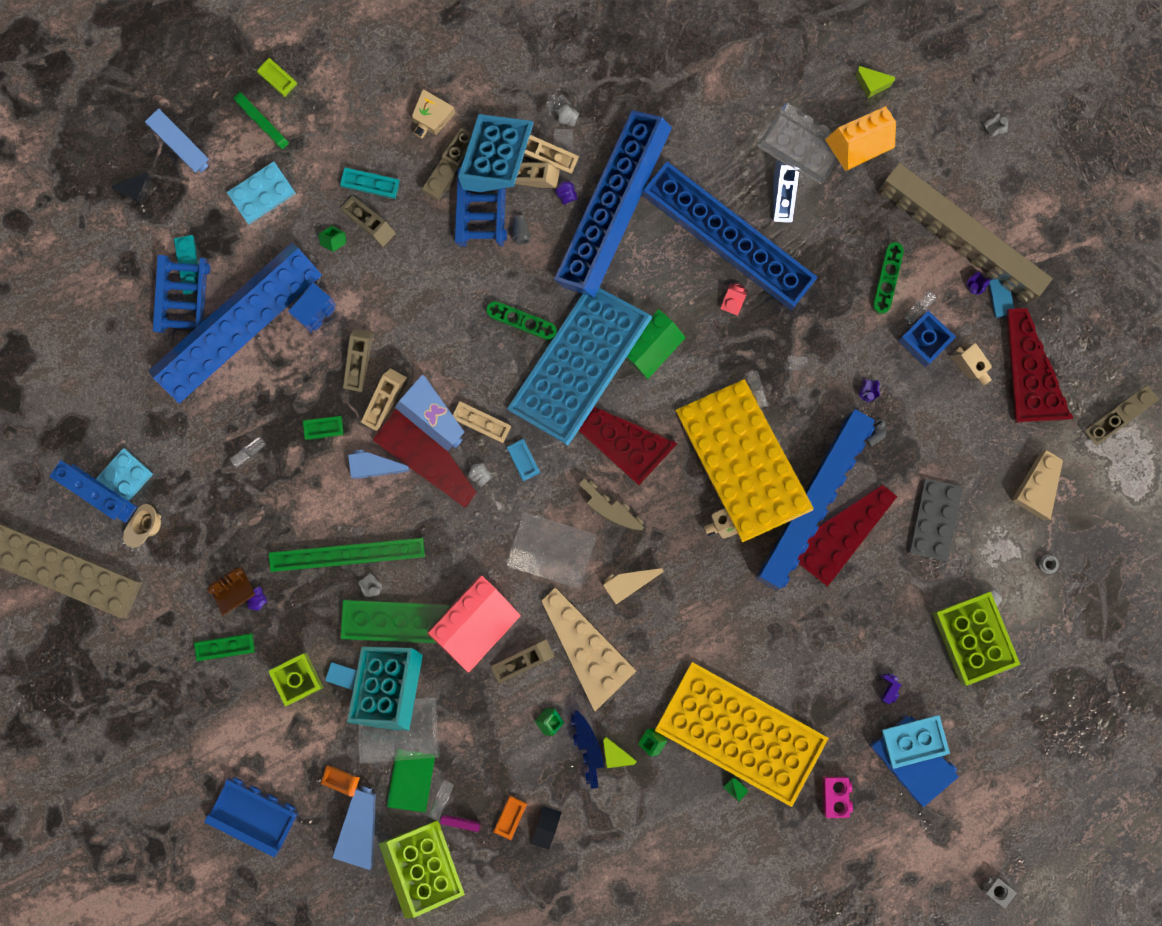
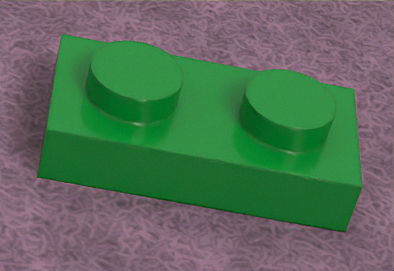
(323, 428)

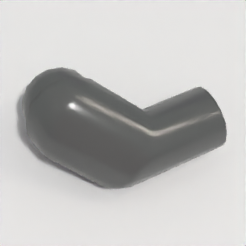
(879, 432)

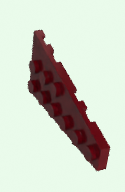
(1033, 378)
(626, 444)
(425, 457)
(843, 534)

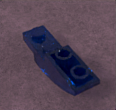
(587, 740)

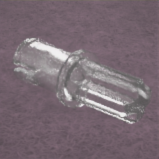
(920, 307)
(757, 389)
(247, 452)
(441, 800)

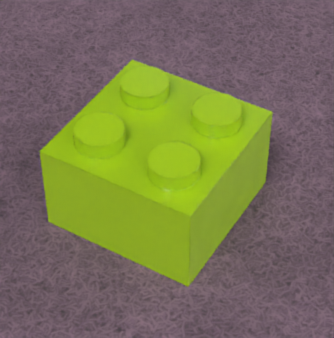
(295, 679)

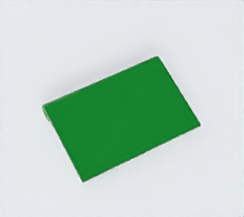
(410, 784)

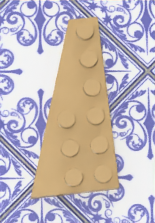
(591, 655)

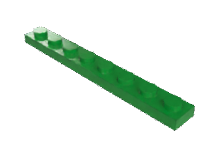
(347, 555)

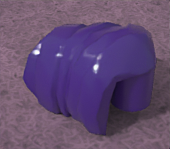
(566, 192)
(977, 283)
(869, 390)
(257, 601)

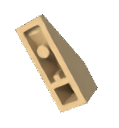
(548, 153)
(538, 175)
(383, 399)
(627, 583)

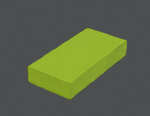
(276, 77)

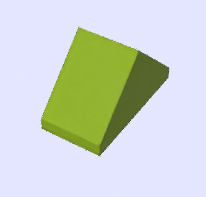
(873, 81)
(615, 755)

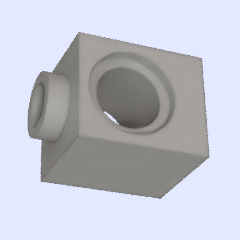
(1004, 897)

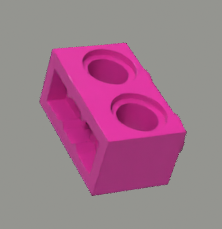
(831, 797)

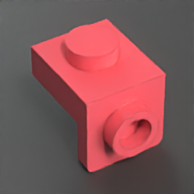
(734, 298)

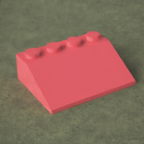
(473, 623)

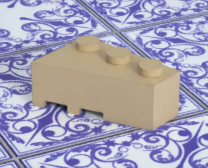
(1040, 486)

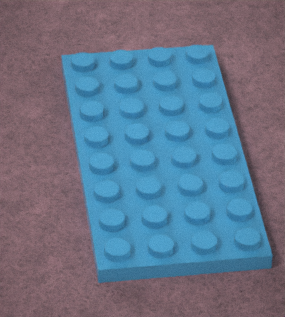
(579, 364)

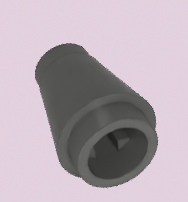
(520, 231)

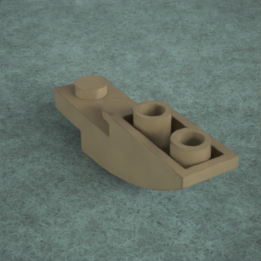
(448, 166)
(1121, 415)
(616, 513)

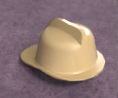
(142, 525)

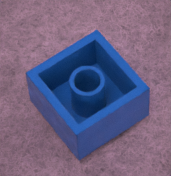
(312, 308)
(927, 338)

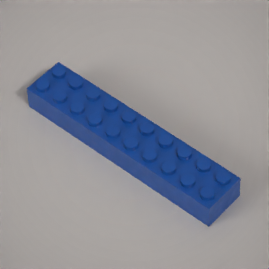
(613, 203)
(729, 236)
(235, 323)
(821, 493)

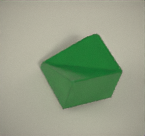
(332, 238)
(549, 721)
(652, 742)
(735, 788)

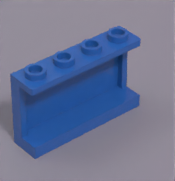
(922, 779)
(252, 816)

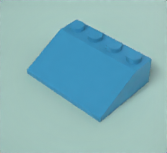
(494, 153)

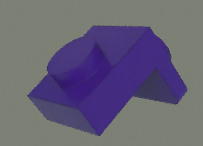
(891, 692)

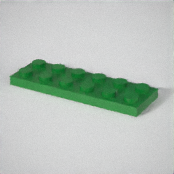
(389, 621)

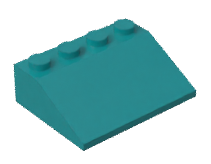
(385, 687)

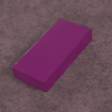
(460, 823)

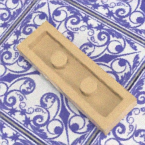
(481, 422)

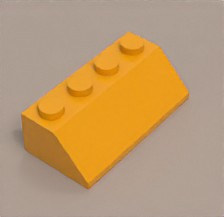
(863, 138)

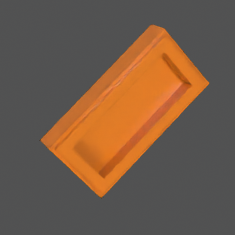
(340, 780)
(510, 817)

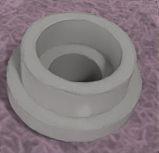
(1054, 564)

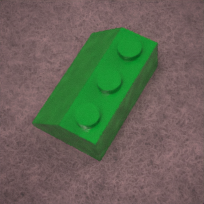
(655, 344)

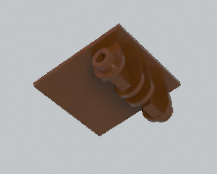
(231, 590)

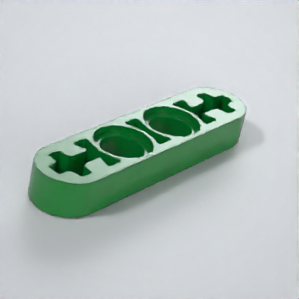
(260, 120)
(888, 278)
(522, 318)

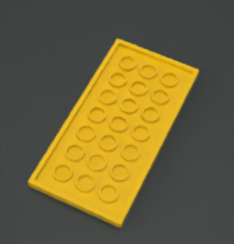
(744, 460)
(741, 734)

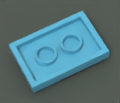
(261, 193)
(125, 475)
(915, 741)

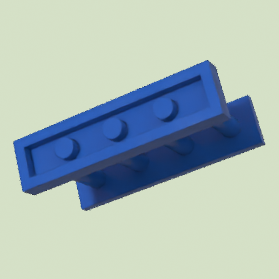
(464, 216)
(164, 285)
(93, 491)

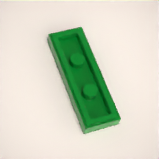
(224, 647)

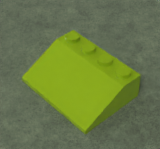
(976, 639)
(421, 869)

